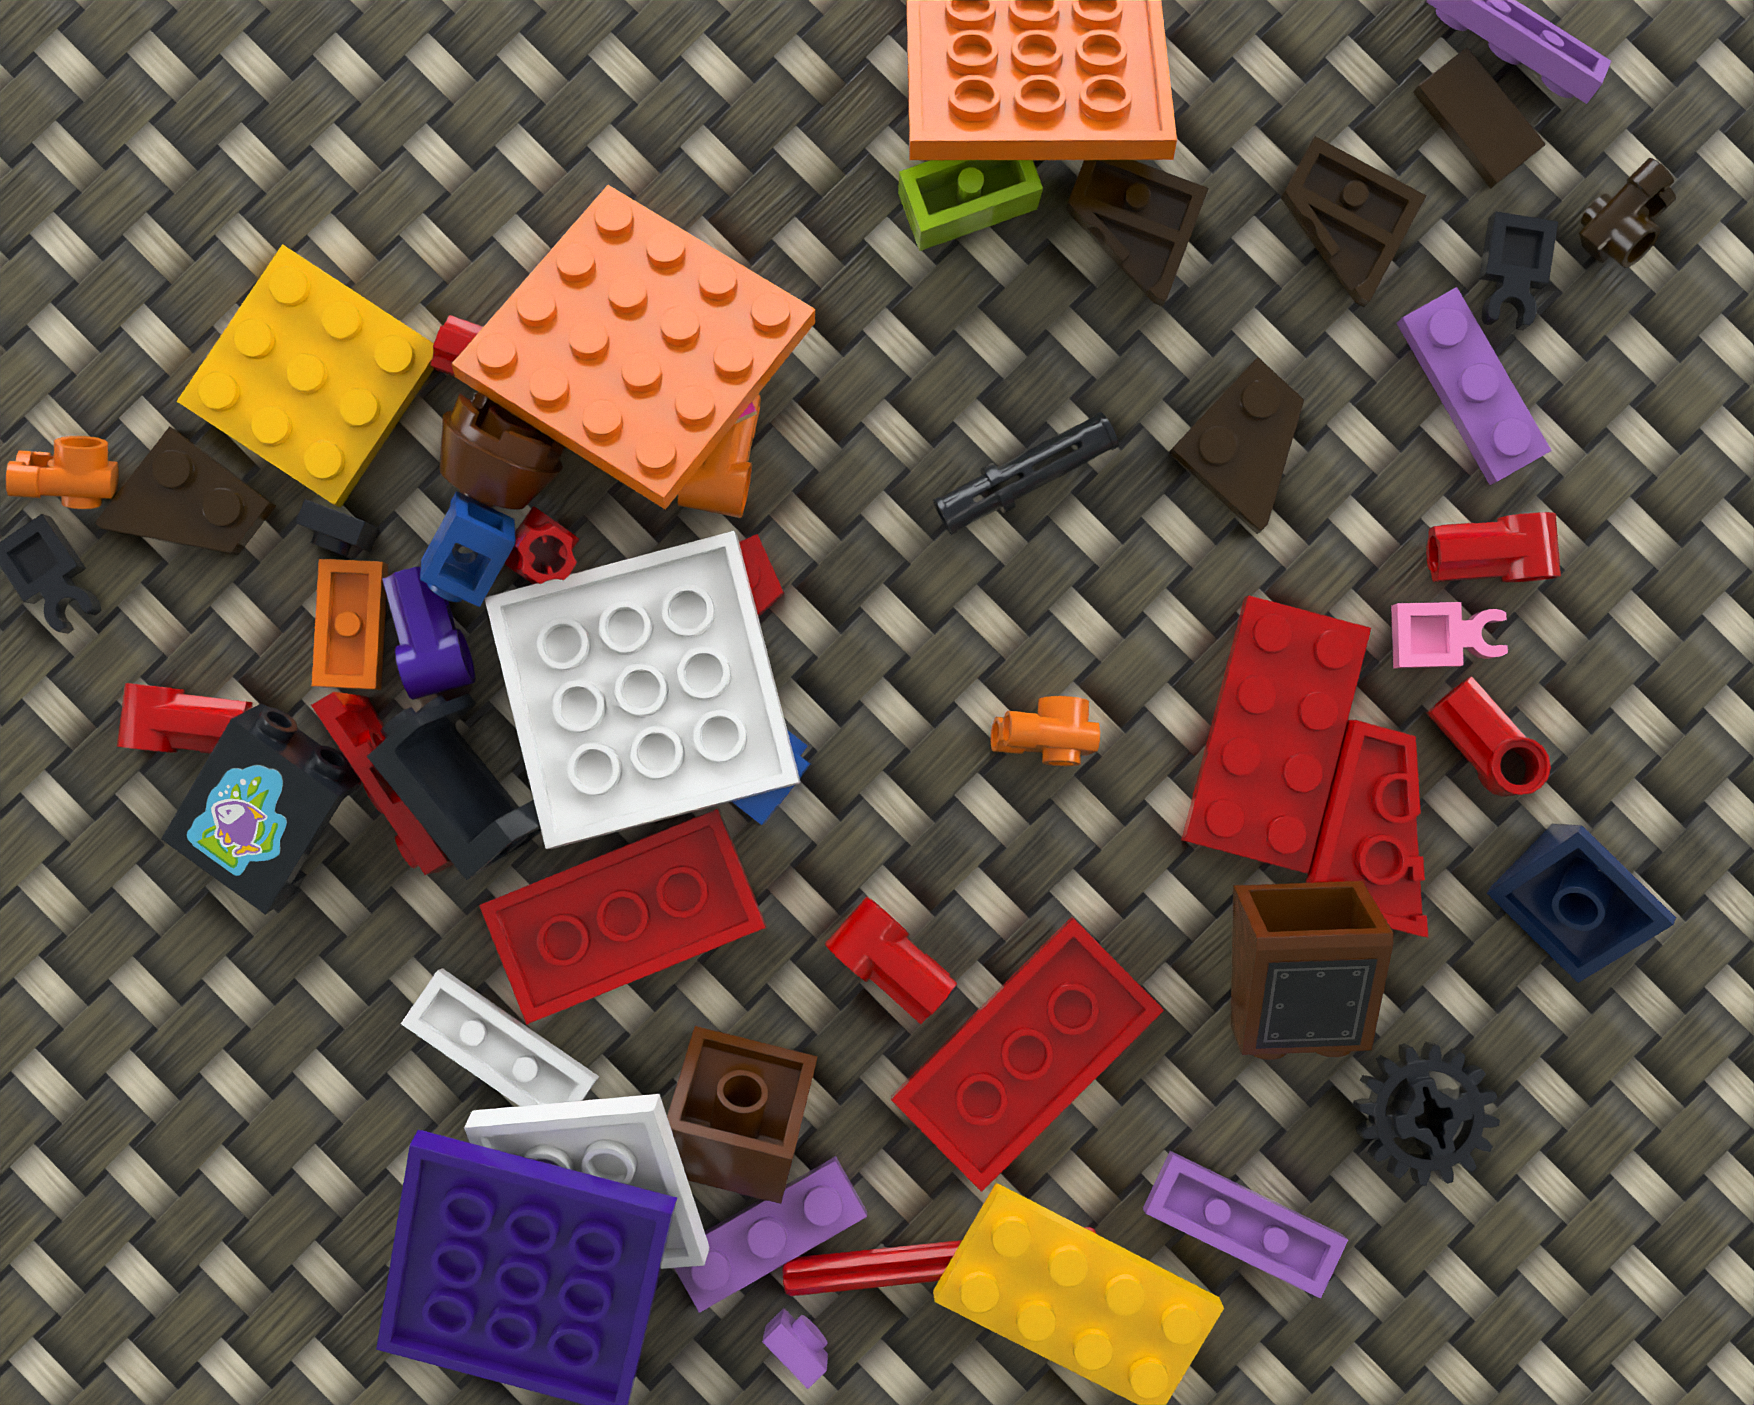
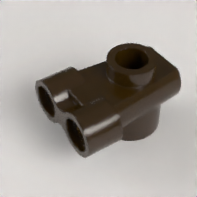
(1623, 223)

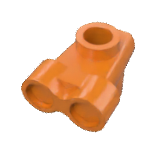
(75, 472)
(1057, 731)

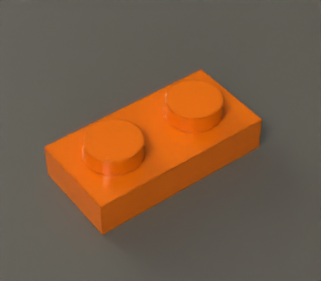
(349, 624)

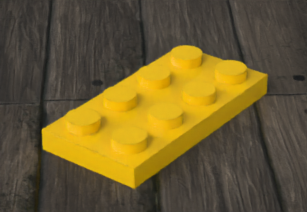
(1077, 1298)

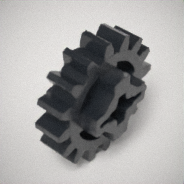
(1451, 1110)

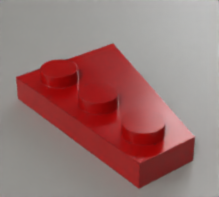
(357, 733)
(1372, 824)

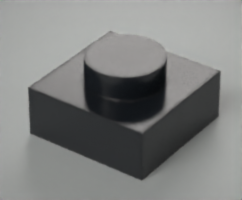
(335, 529)

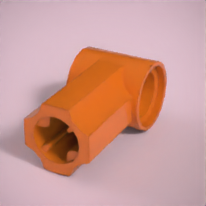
(725, 475)

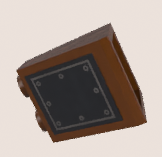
(1307, 968)

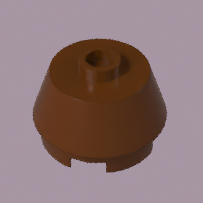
(496, 454)

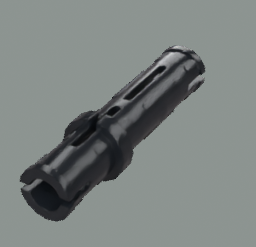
(1091, 438)

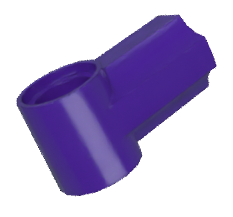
(431, 649)

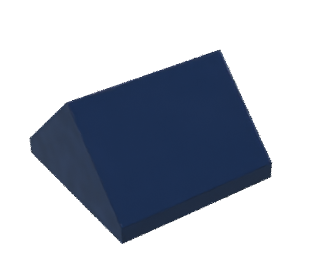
(1578, 901)

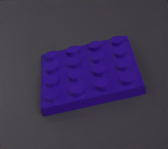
(523, 1271)

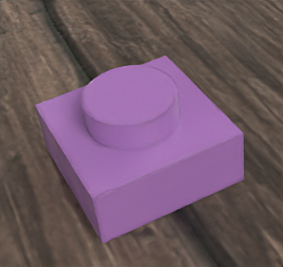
(797, 1346)

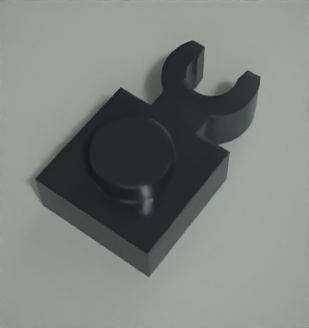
(1518, 258)
(42, 566)

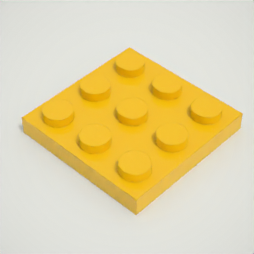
(310, 376)

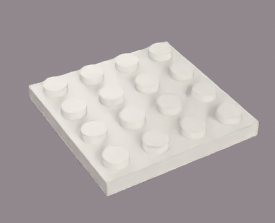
(642, 690)

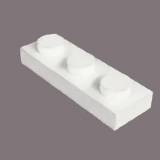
(495, 1045)

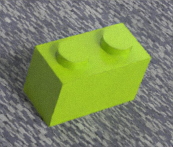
(965, 196)

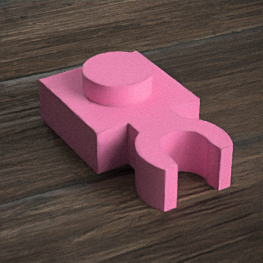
(1436, 635)

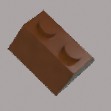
(739, 1112)

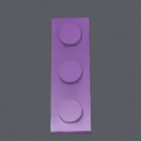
(1526, 37)
(1473, 386)
(1245, 1224)
(773, 1233)

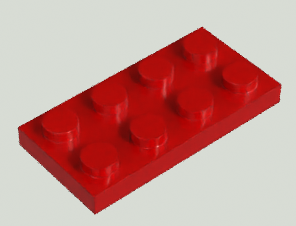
(1276, 734)
(622, 916)
(1026, 1054)

